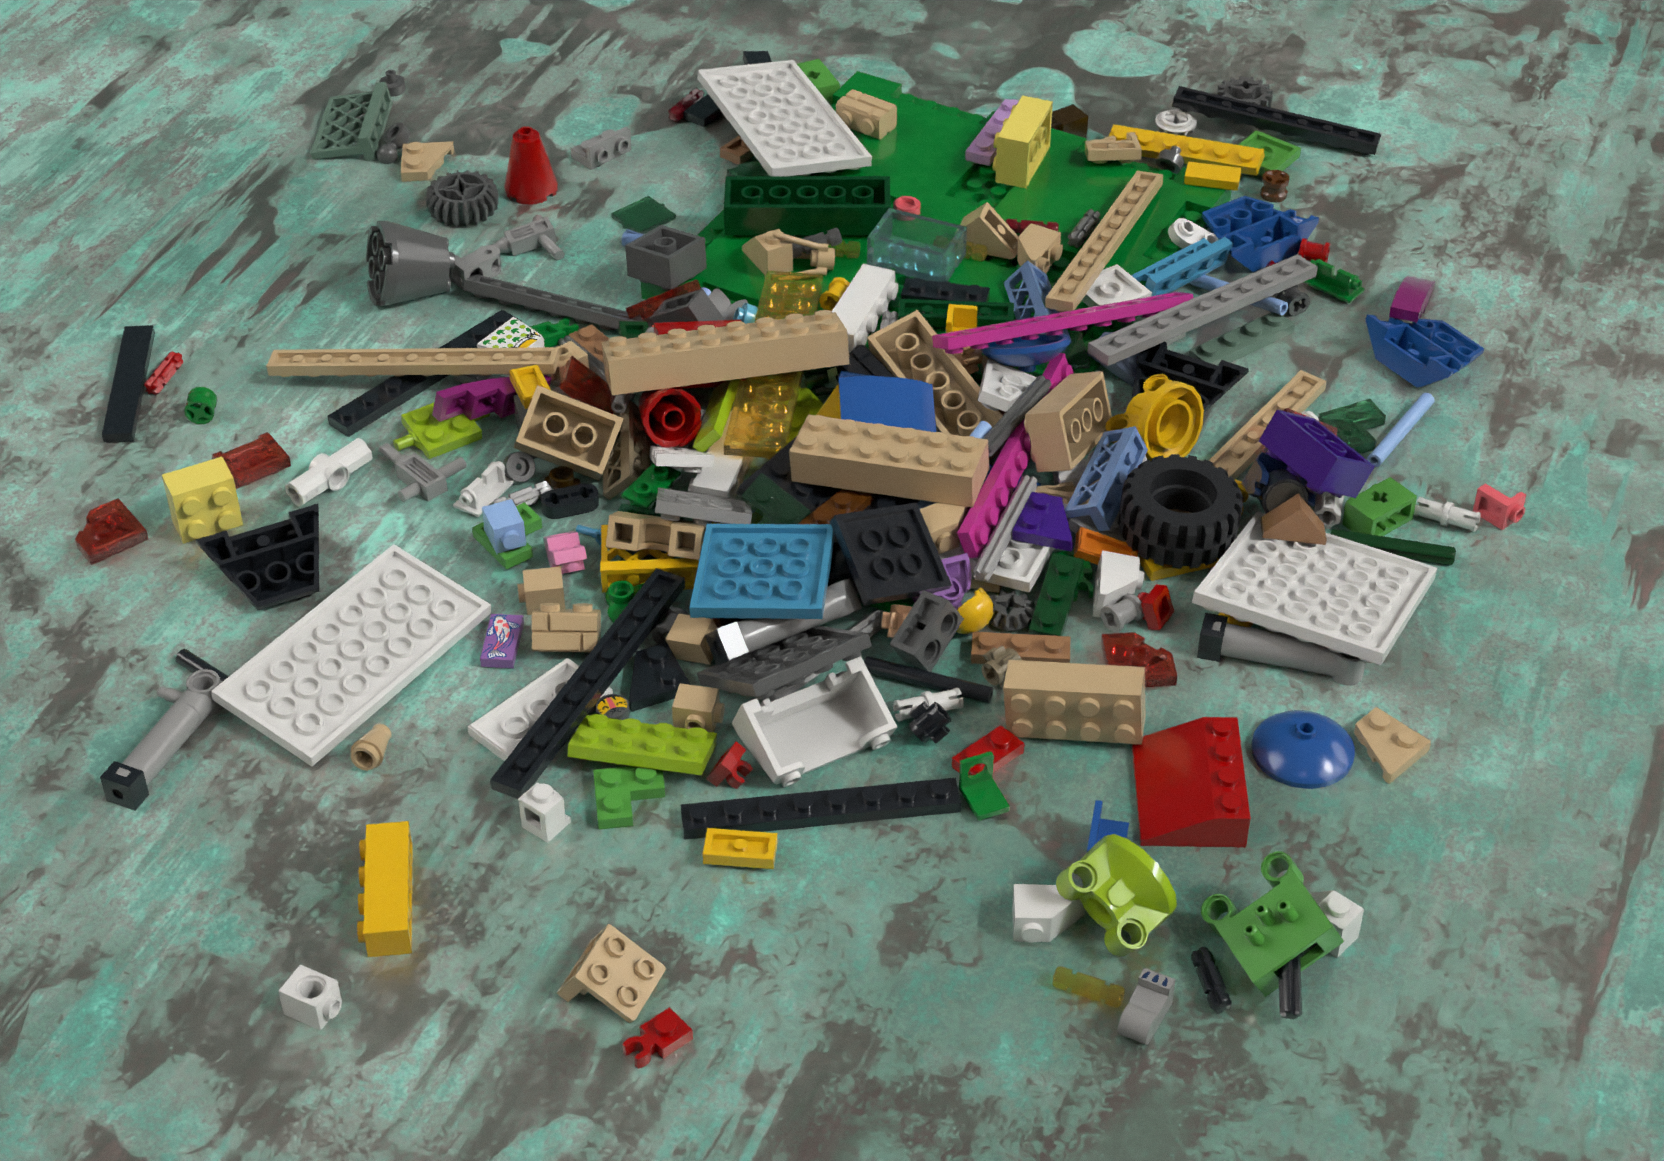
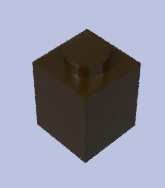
(1070, 120)

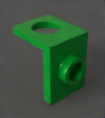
(980, 789)

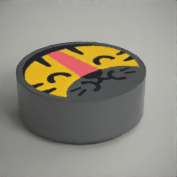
(613, 706)

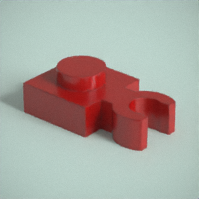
(660, 1034)

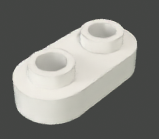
(1185, 233)

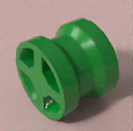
(200, 413)

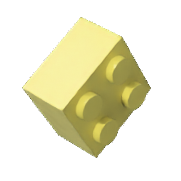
(202, 499)

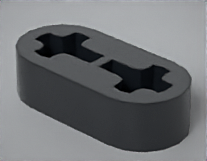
(569, 501)

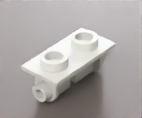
(484, 490)

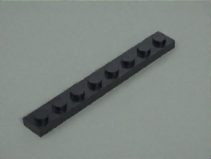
(1276, 120)
(400, 389)
(822, 807)

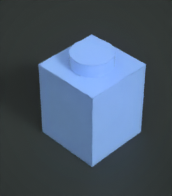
(504, 526)

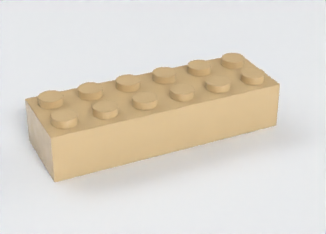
(909, 353)
(890, 460)

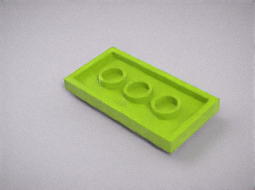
(643, 744)

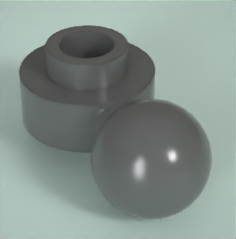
(394, 138)

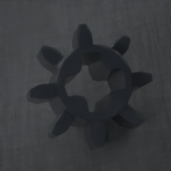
(930, 722)

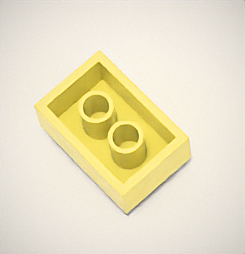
(1023, 141)

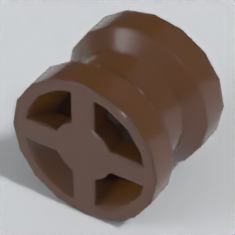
(1274, 186)

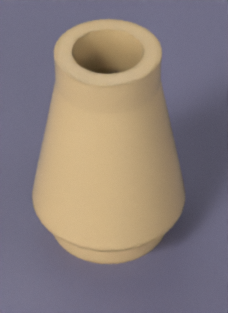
(370, 749)

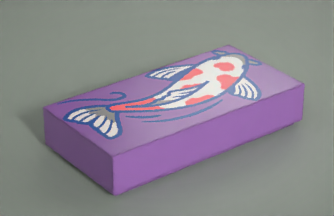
(502, 641)

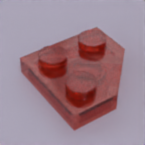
(109, 531)
(1130, 650)

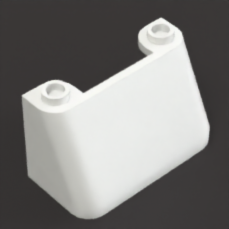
(816, 724)

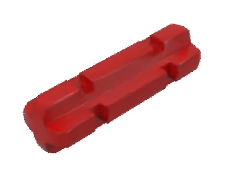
(163, 373)

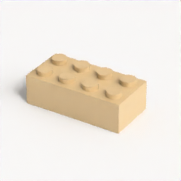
(1068, 422)
(1075, 701)

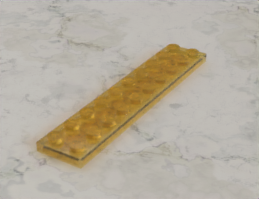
(767, 403)

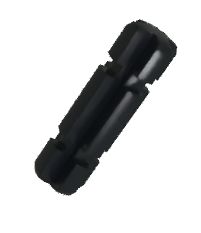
(1211, 980)

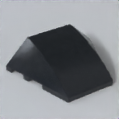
(1206, 378)
(271, 561)

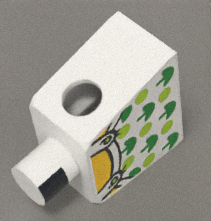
(513, 335)

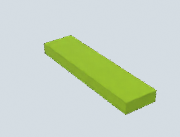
(716, 415)

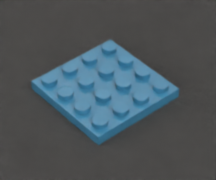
(763, 571)

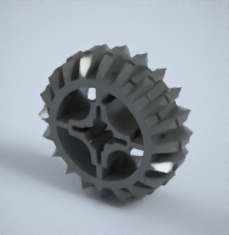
(462, 198)

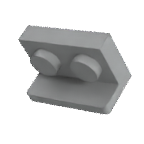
(602, 148)

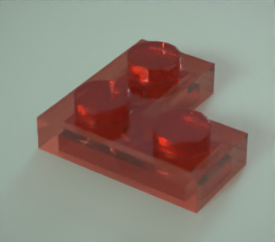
(649, 306)

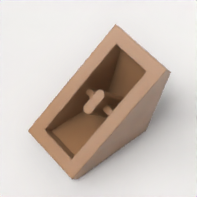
(1293, 522)

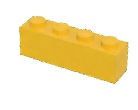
(386, 889)

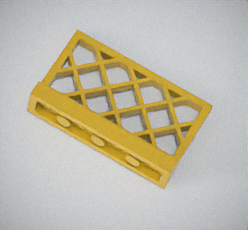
(637, 570)

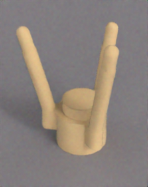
(821, 258)

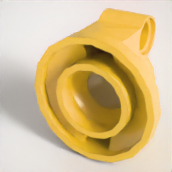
(1165, 416)

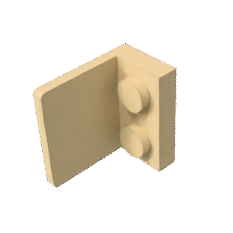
(614, 973)

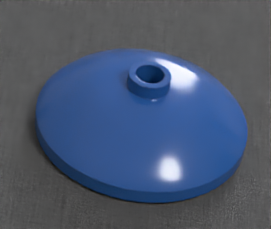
(1027, 353)
(1303, 749)

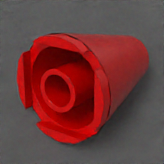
(529, 169)
(670, 416)

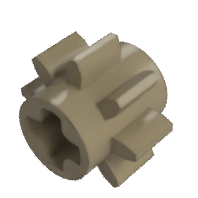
(996, 666)

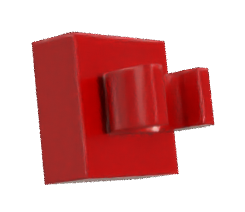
(1156, 606)
(729, 765)

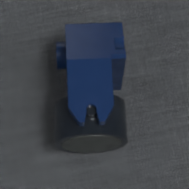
(1274, 483)

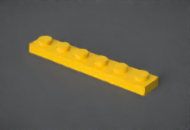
(1195, 149)

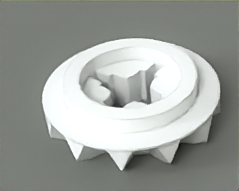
(1185, 122)

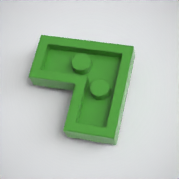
(512, 557)
(620, 786)

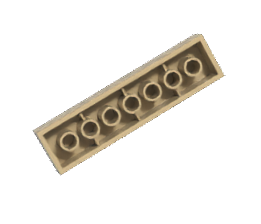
(725, 352)

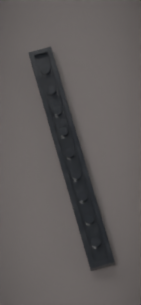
(587, 685)

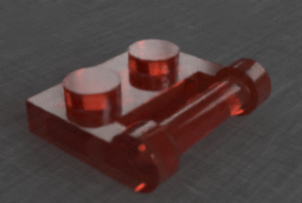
(255, 460)

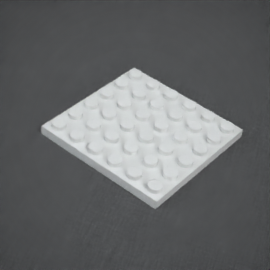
(1321, 594)

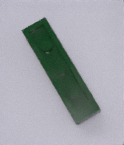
(936, 311)

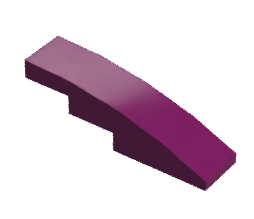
(1411, 298)
(477, 399)

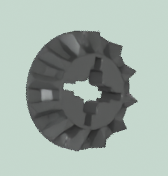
(1019, 616)

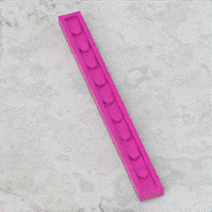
(1055, 323)
(1004, 475)

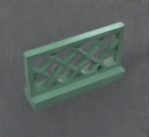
(371, 124)

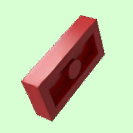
(1000, 742)

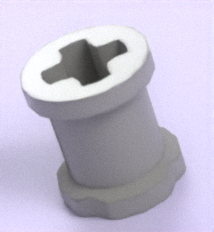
(1121, 613)

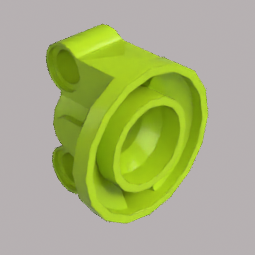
(1120, 891)

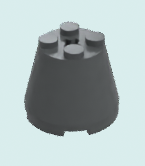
(406, 263)

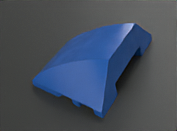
(1258, 230)
(1422, 349)
(887, 401)

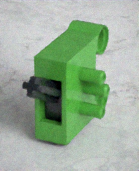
(1275, 933)

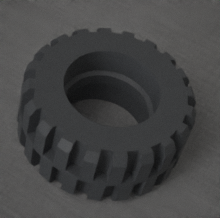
(1177, 536)

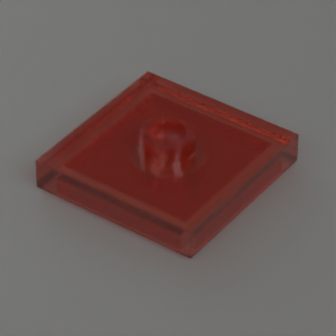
(586, 386)

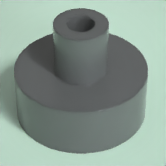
(394, 82)
(1170, 160)
(519, 466)

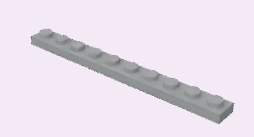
(1201, 310)

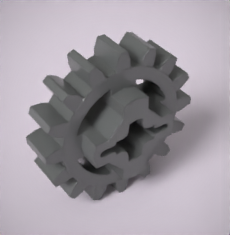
(1247, 90)

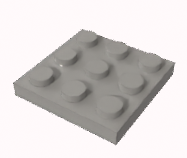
(701, 507)

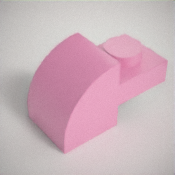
(565, 551)

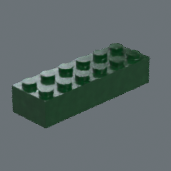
(804, 204)

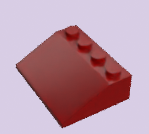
(1192, 785)

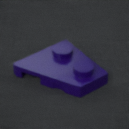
(1043, 523)

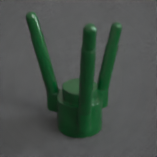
(816, 379)

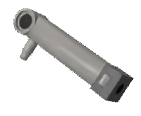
(755, 633)
(1274, 648)
(128, 781)

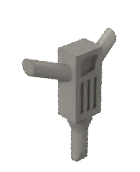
(529, 237)
(419, 474)

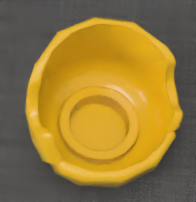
(976, 612)

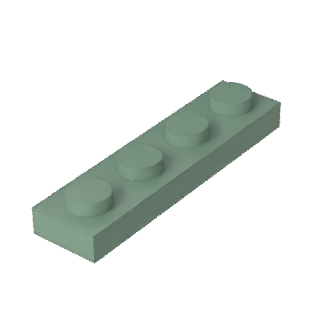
(1244, 339)

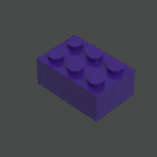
(1315, 454)

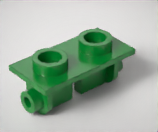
(1342, 285)
(645, 487)

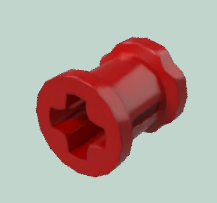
(1315, 251)

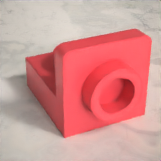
(1499, 508)

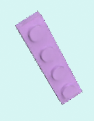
(982, 147)

